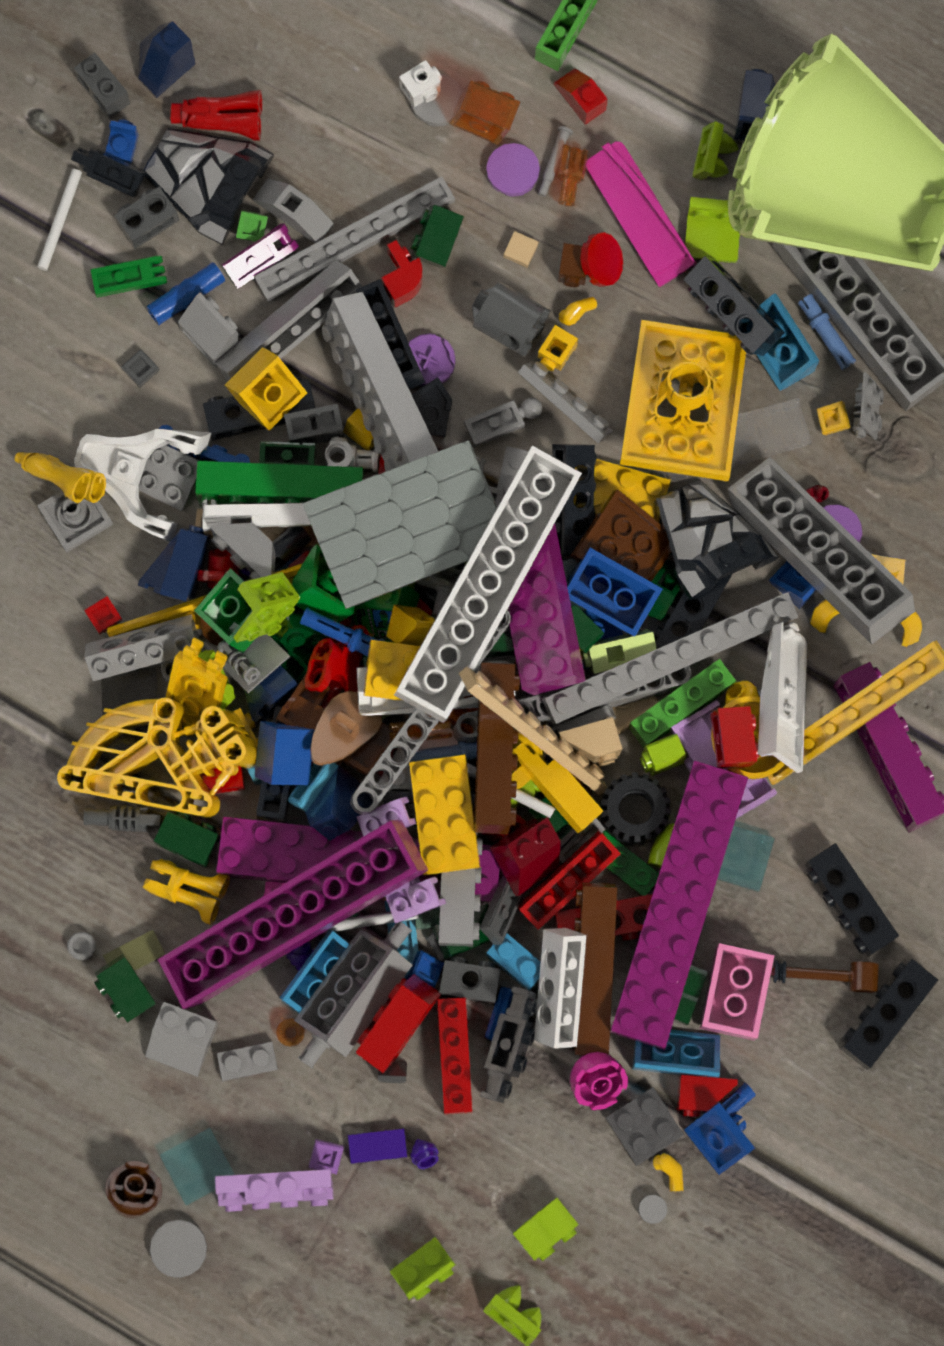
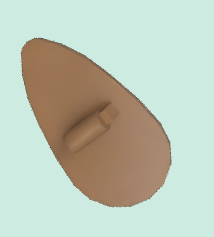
(342, 729)

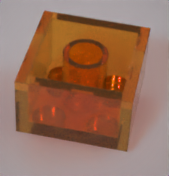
(485, 112)

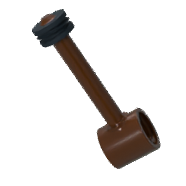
(861, 977)

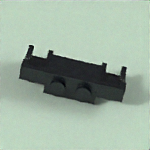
(510, 1045)

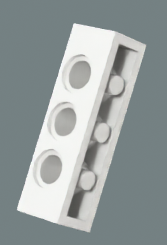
(560, 987)

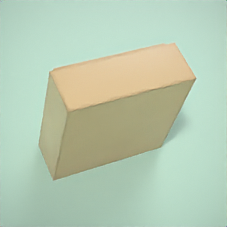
(521, 249)

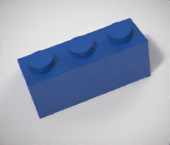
(612, 591)

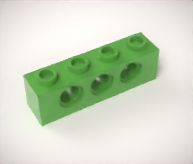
(563, 32)
(682, 703)

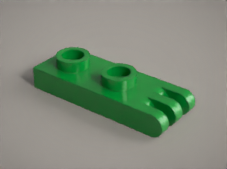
(128, 276)
(631, 869)

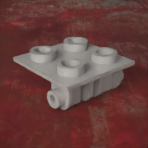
(868, 400)
(169, 476)
(255, 663)

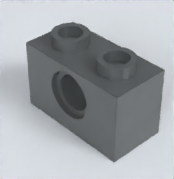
(483, 992)

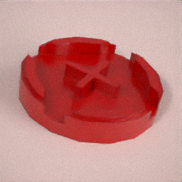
(602, 259)

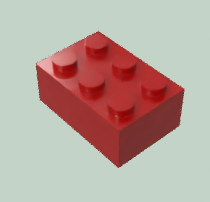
(396, 1022)

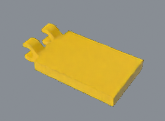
(196, 682)

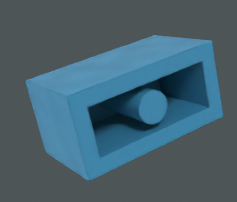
(516, 962)

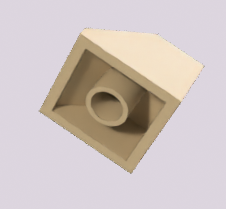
(596, 741)

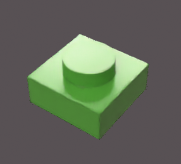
(251, 225)

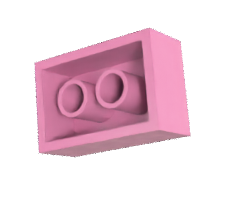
(736, 992)

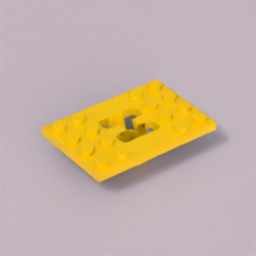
(677, 441)

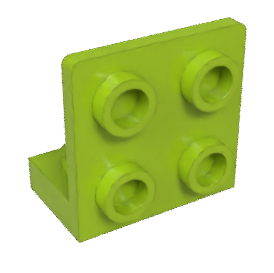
(710, 230)
(271, 600)
(422, 1269)

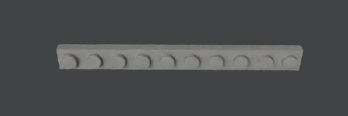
(669, 658)

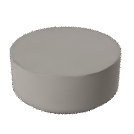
(81, 946)
(652, 1209)

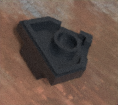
(434, 406)

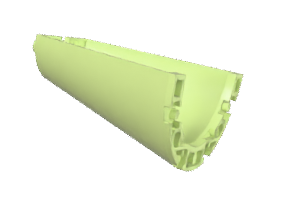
(841, 166)

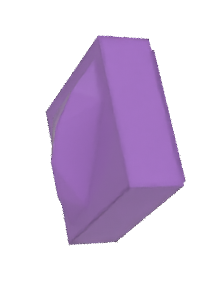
(326, 1156)

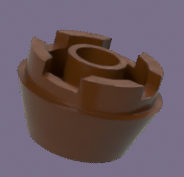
(133, 1189)

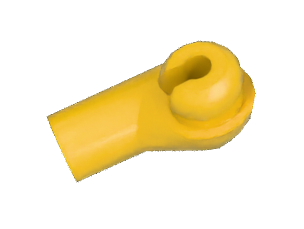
(576, 310)
(672, 1168)

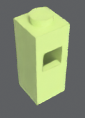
(618, 650)

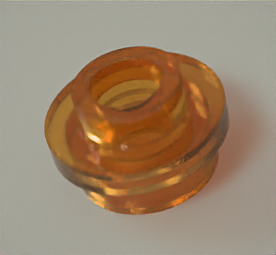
(283, 1026)

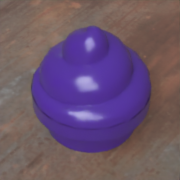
(300, 955)
(424, 1154)

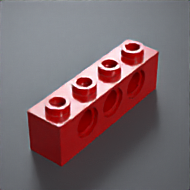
(562, 883)
(624, 911)
(454, 1056)

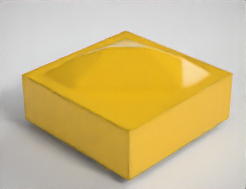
(833, 418)

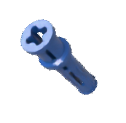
(354, 639)

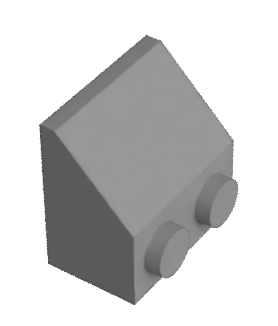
(181, 1039)

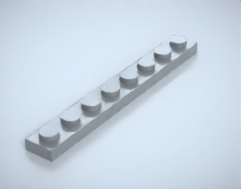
(353, 239)

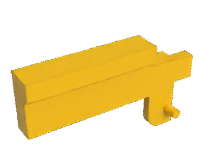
(557, 786)

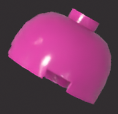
(597, 1080)

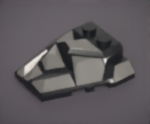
(206, 177)
(708, 538)

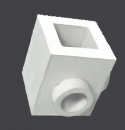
(421, 83)

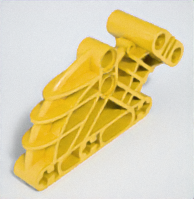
(219, 745)

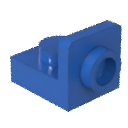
(122, 140)

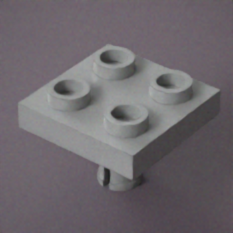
(73, 521)

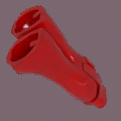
(230, 113)

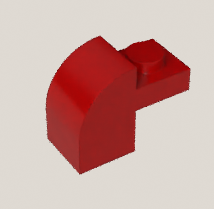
(407, 278)

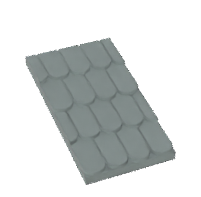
(403, 523)

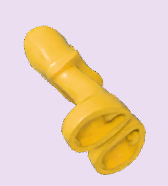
(206, 906)

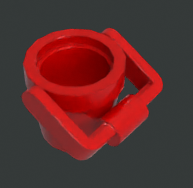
(218, 566)

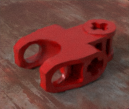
(336, 665)

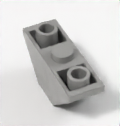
(294, 209)
(248, 548)

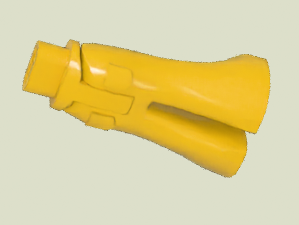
(73, 481)

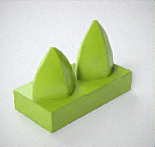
(711, 143)
(503, 1310)

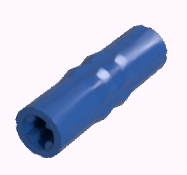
(182, 295)

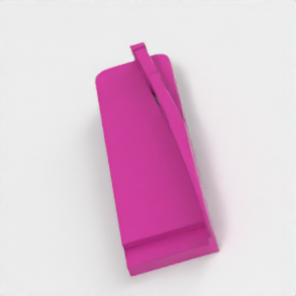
(640, 213)

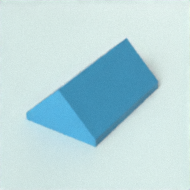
(791, 355)
(314, 971)
(684, 1055)

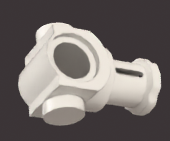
(353, 457)

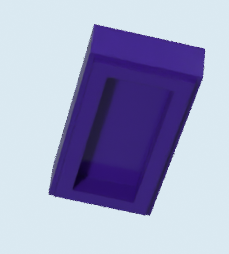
(377, 1146)

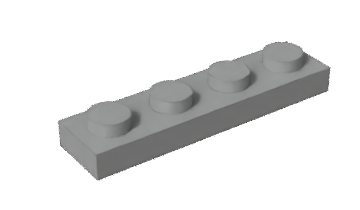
(559, 395)

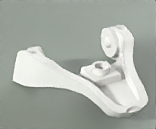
(123, 464)

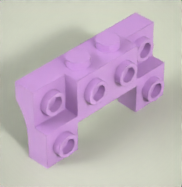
(696, 741)
(413, 896)
(274, 1188)

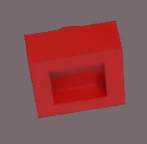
(103, 615)

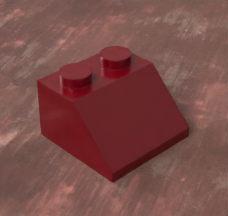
(528, 854)

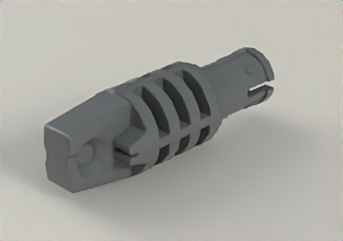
(122, 818)

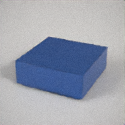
(426, 968)

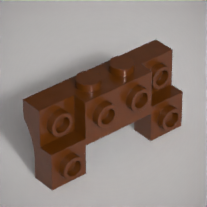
(305, 711)

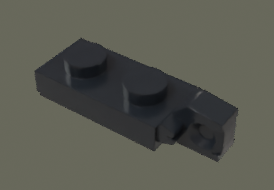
(110, 170)

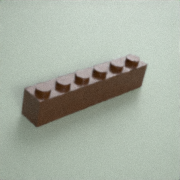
(495, 757)
(598, 922)

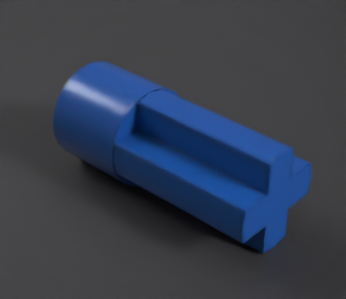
(738, 1099)

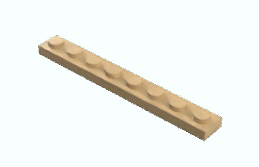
(531, 728)

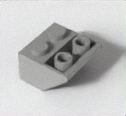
(208, 328)

